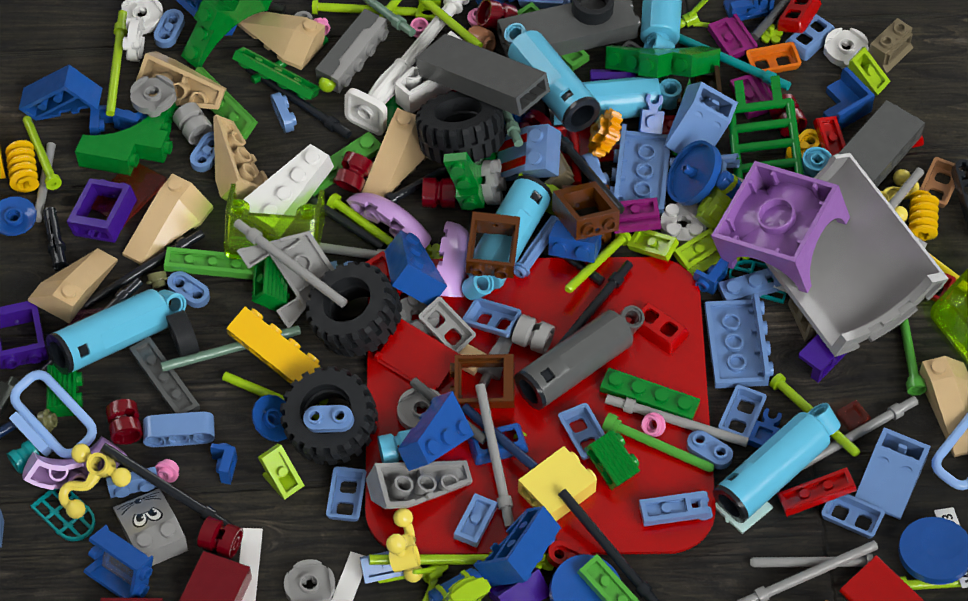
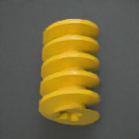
(22, 166)
(923, 215)

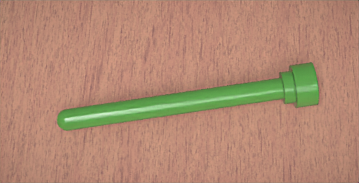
(916, 384)
(612, 422)

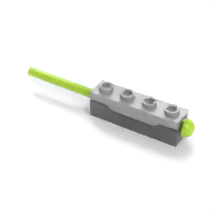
(352, 50)

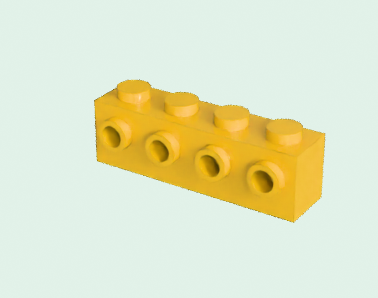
(270, 346)

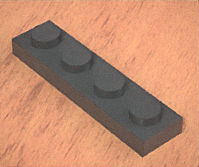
(166, 383)

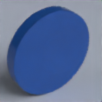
(694, 173)
(934, 550)
(568, 585)

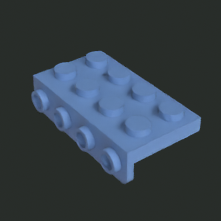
(640, 167)
(738, 342)

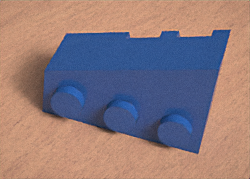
(60, 93)
(413, 269)
(436, 433)
(521, 549)

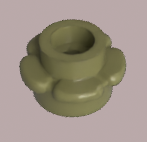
(157, 279)
(48, 419)

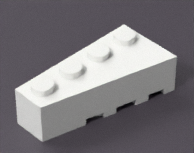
(414, 90)
(291, 184)

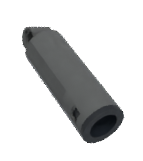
(578, 356)

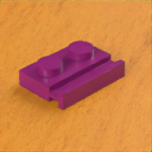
(732, 36)
(754, 91)
(639, 215)

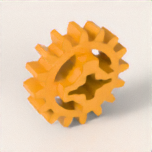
(605, 133)

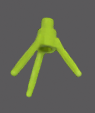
(691, 18)
(430, 576)

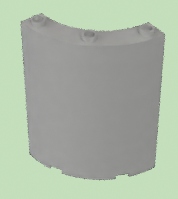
(864, 271)

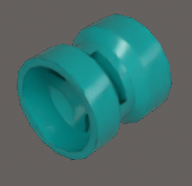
(20, 456)

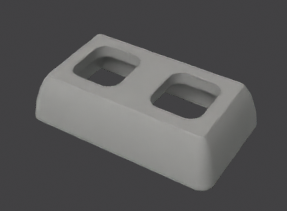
(452, 321)

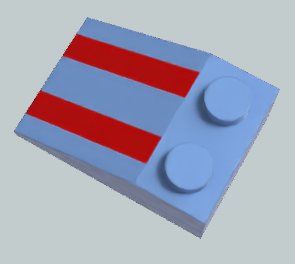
(536, 157)

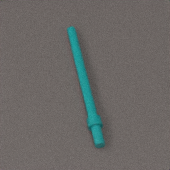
(739, 64)

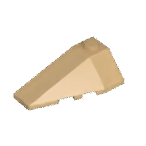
(289, 36)
(188, 83)
(397, 155)
(233, 161)
(171, 214)
(72, 287)
(948, 396)

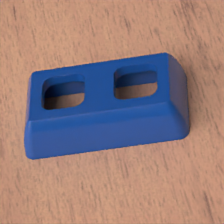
(482, 456)

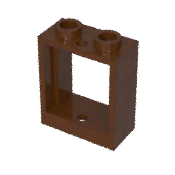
(582, 196)
(492, 224)
(484, 361)

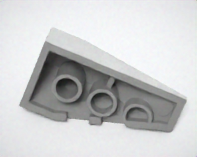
(396, 487)

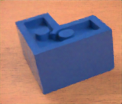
(748, 8)
(851, 98)

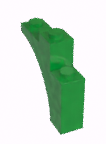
(214, 21)
(663, 62)
(122, 150)
(467, 179)

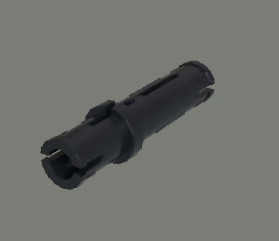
(56, 246)

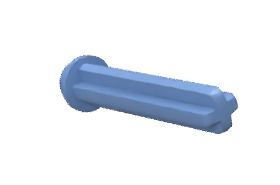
(523, 266)

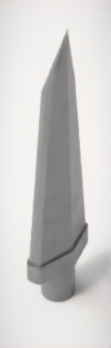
(502, 346)

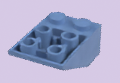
(701, 116)
(892, 472)

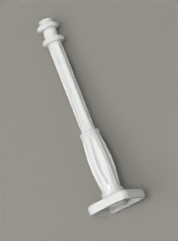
(370, 109)

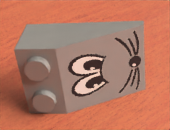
(152, 526)

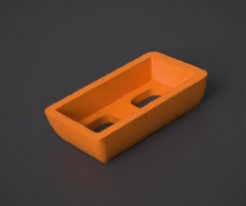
(770, 53)

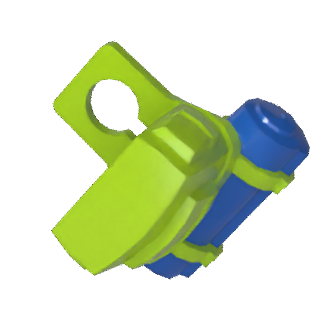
(714, 206)
(464, 587)

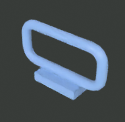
(34, 429)
(944, 450)

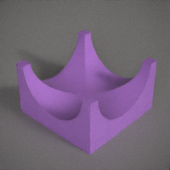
(779, 220)

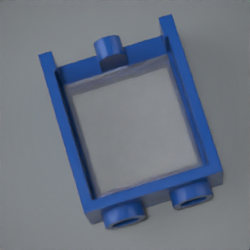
(119, 565)

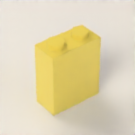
(552, 476)

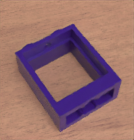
(99, 229)
(34, 353)

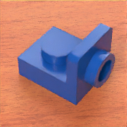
(125, 118)
(98, 119)
(715, 274)
(226, 461)

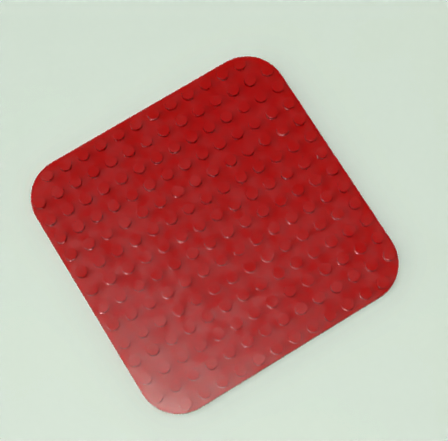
(615, 510)

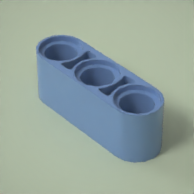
(178, 429)

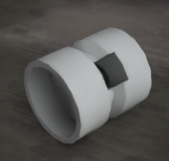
(192, 122)
(534, 334)

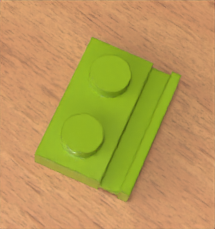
(698, 253)

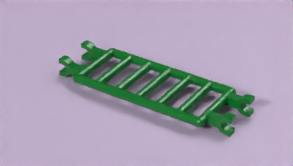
(790, 122)

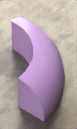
(382, 209)
(454, 253)
(53, 473)

